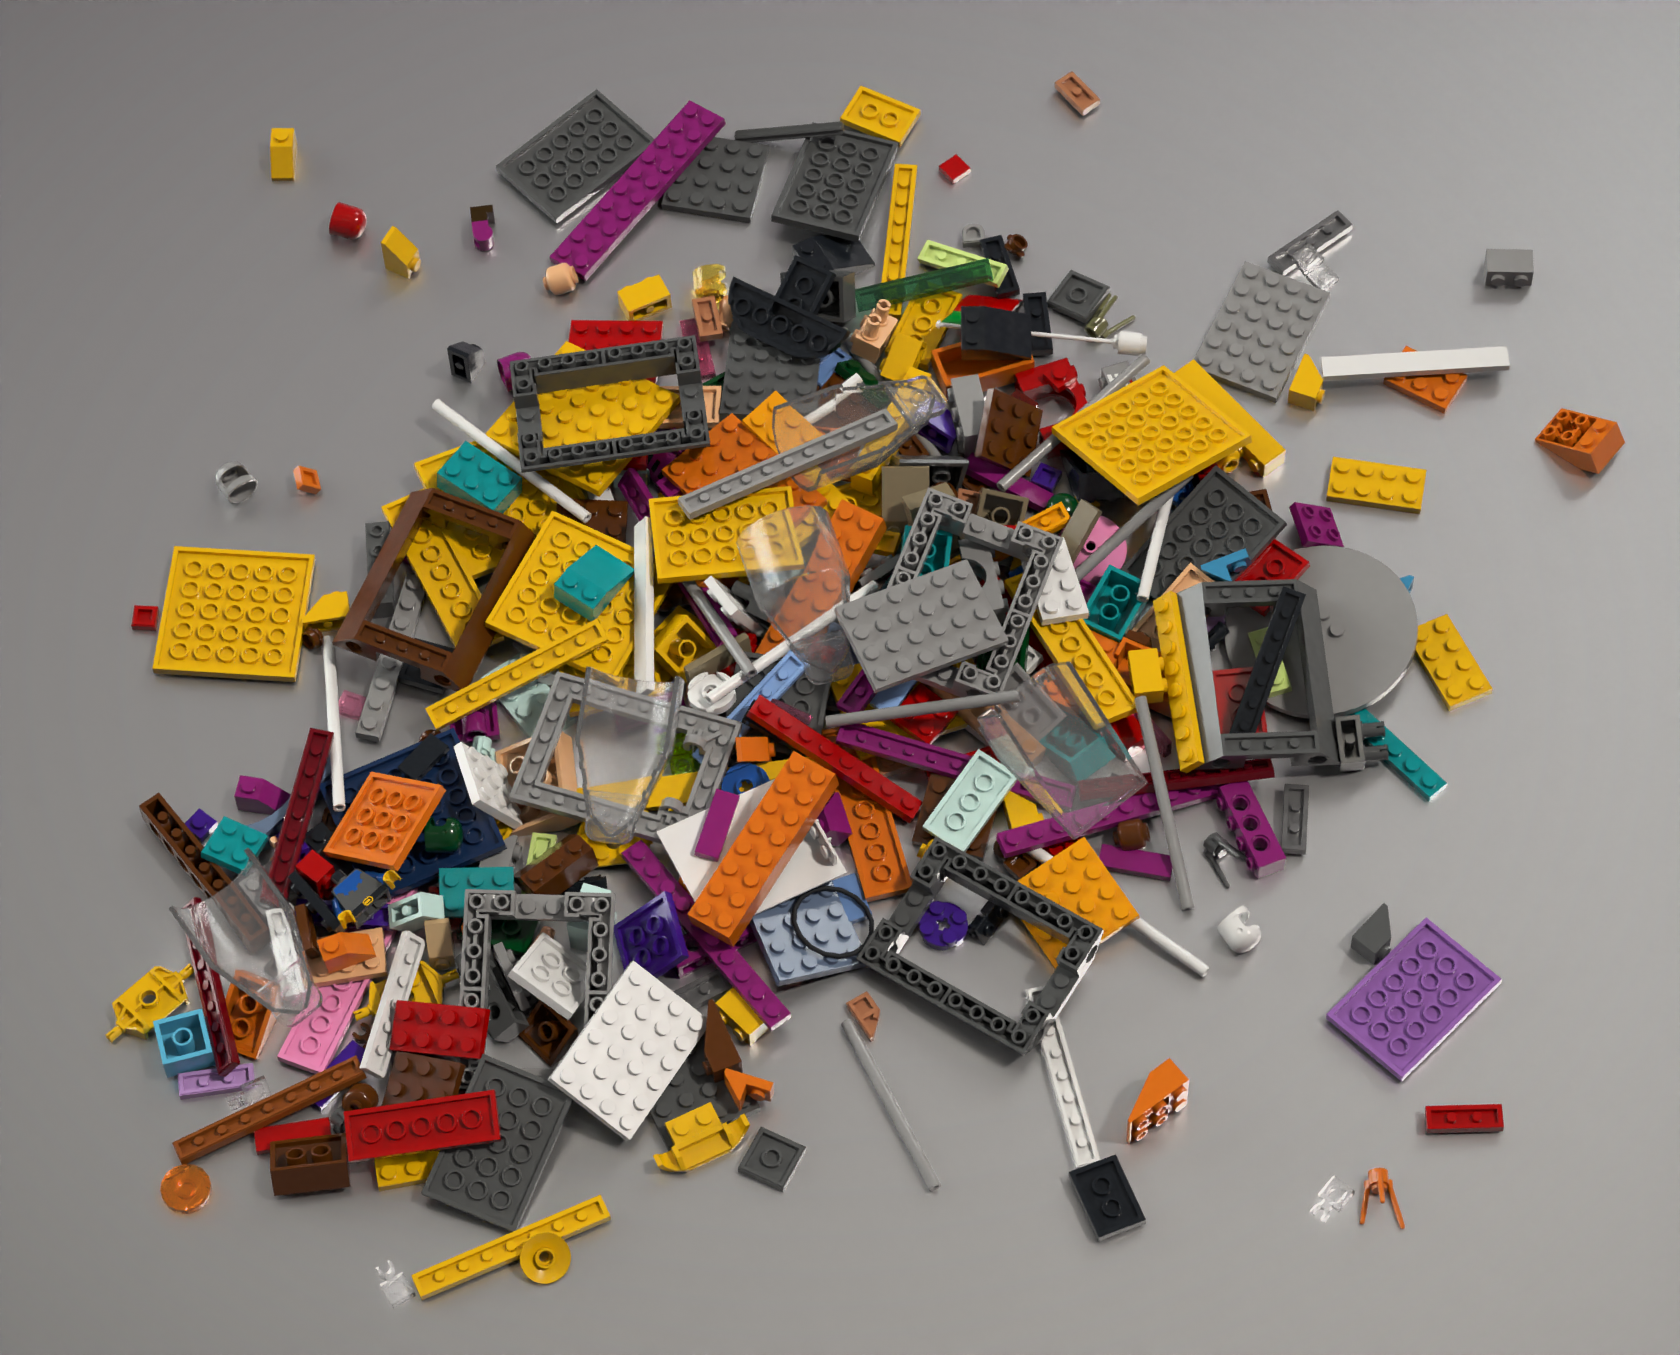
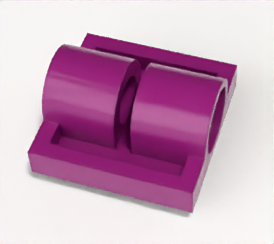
(1315, 525)
(478, 723)

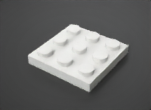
(488, 785)
(552, 975)

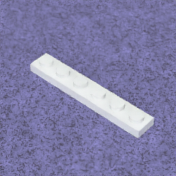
(396, 988)

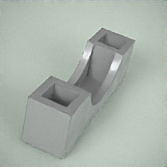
(983, 566)

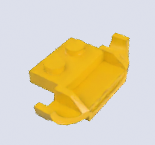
(700, 1139)

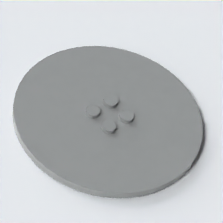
(1365, 631)

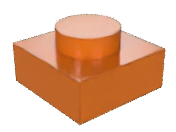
(307, 479)

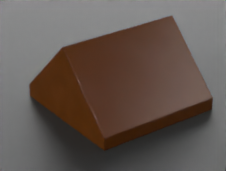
(549, 1033)

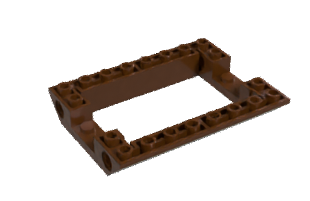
(436, 665)

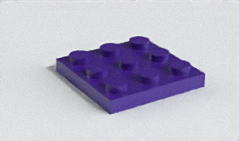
(652, 936)

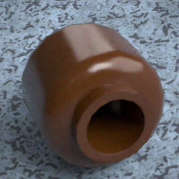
(1132, 834)
(360, 1097)

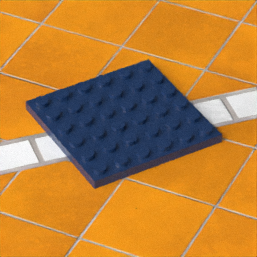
(480, 830)

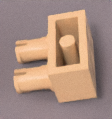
(874, 332)

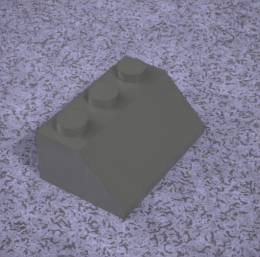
(941, 468)

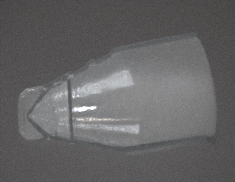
(816, 414)
(798, 583)
(623, 748)
(255, 943)

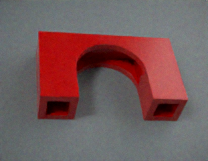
(1034, 386)

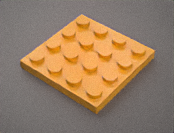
(1084, 887)

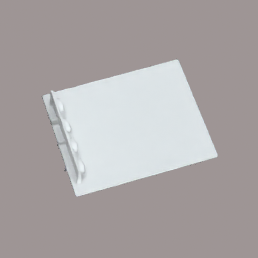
(809, 867)

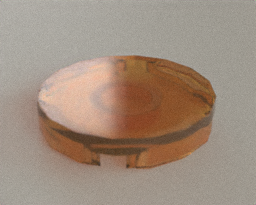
(186, 1188)

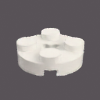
(701, 685)

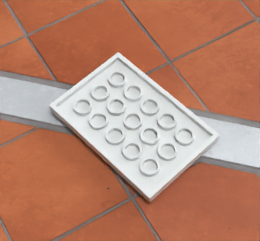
(629, 1051)

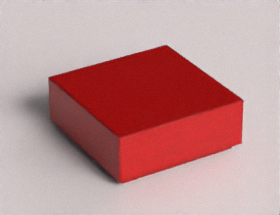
(954, 169)
(145, 618)

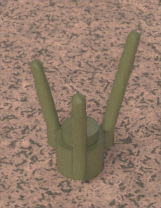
(1098, 325)

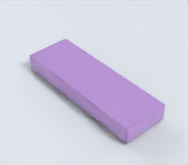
(209, 1083)

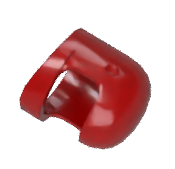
(347, 221)

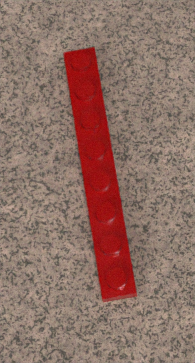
(834, 759)

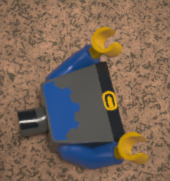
(360, 895)

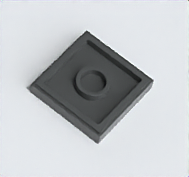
(1078, 296)
(772, 1159)

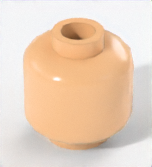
(560, 278)

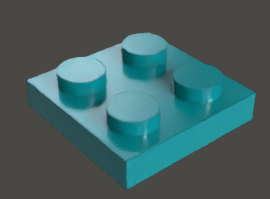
(229, 842)

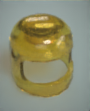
(708, 281)

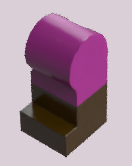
(481, 218)

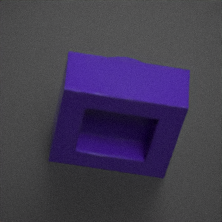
(1046, 477)
(201, 825)

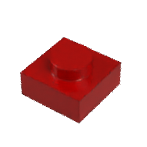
(1059, 377)

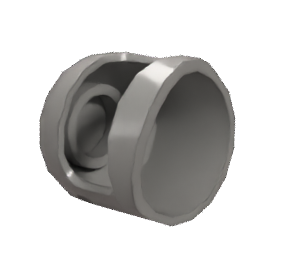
(235, 482)

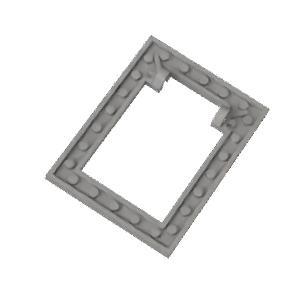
(707, 731)

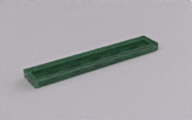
(924, 284)

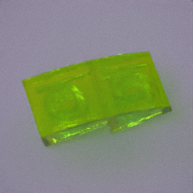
(682, 760)

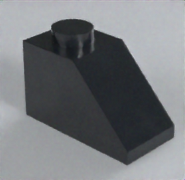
(465, 360)

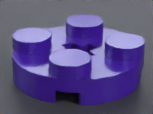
(943, 912)

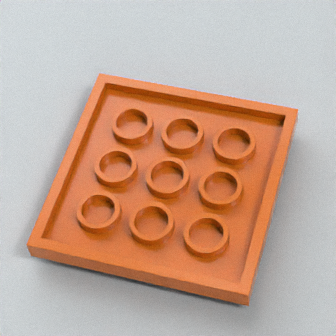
(384, 821)

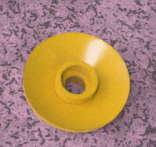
(554, 1266)

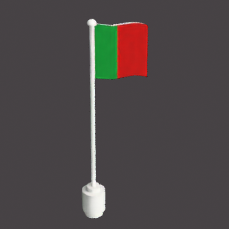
(1126, 342)

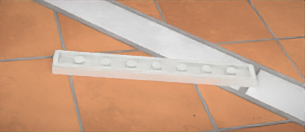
(1415, 363)
(643, 601)
(1067, 1091)

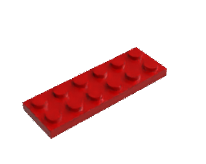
(422, 1126)

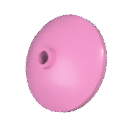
(1100, 534)

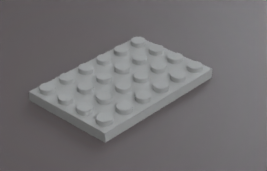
(1261, 331)
(921, 626)

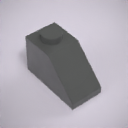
(1374, 936)

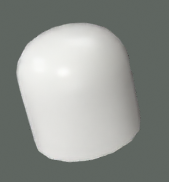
(1236, 934)

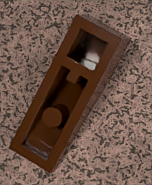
(719, 1047)

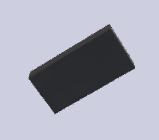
(423, 758)

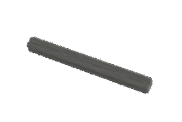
(790, 132)

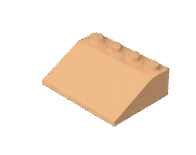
(559, 774)

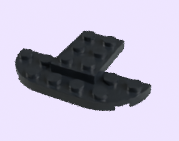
(789, 317)

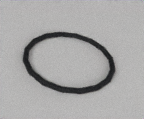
(845, 892)

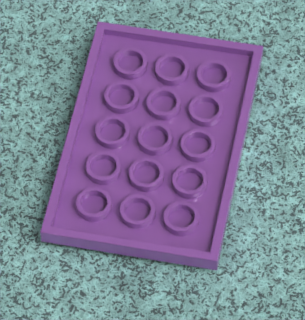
(1413, 999)

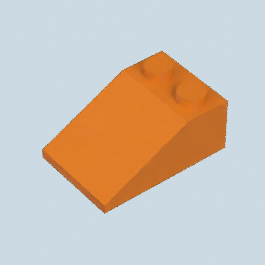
(249, 1022)

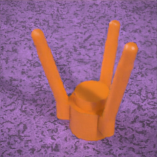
(1379, 1183)

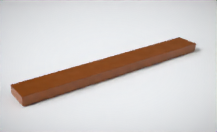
(269, 1110)

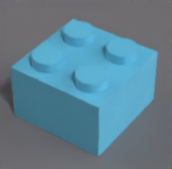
(184, 1042)

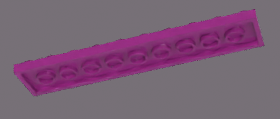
(638, 189)

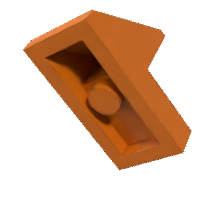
(743, 1084)

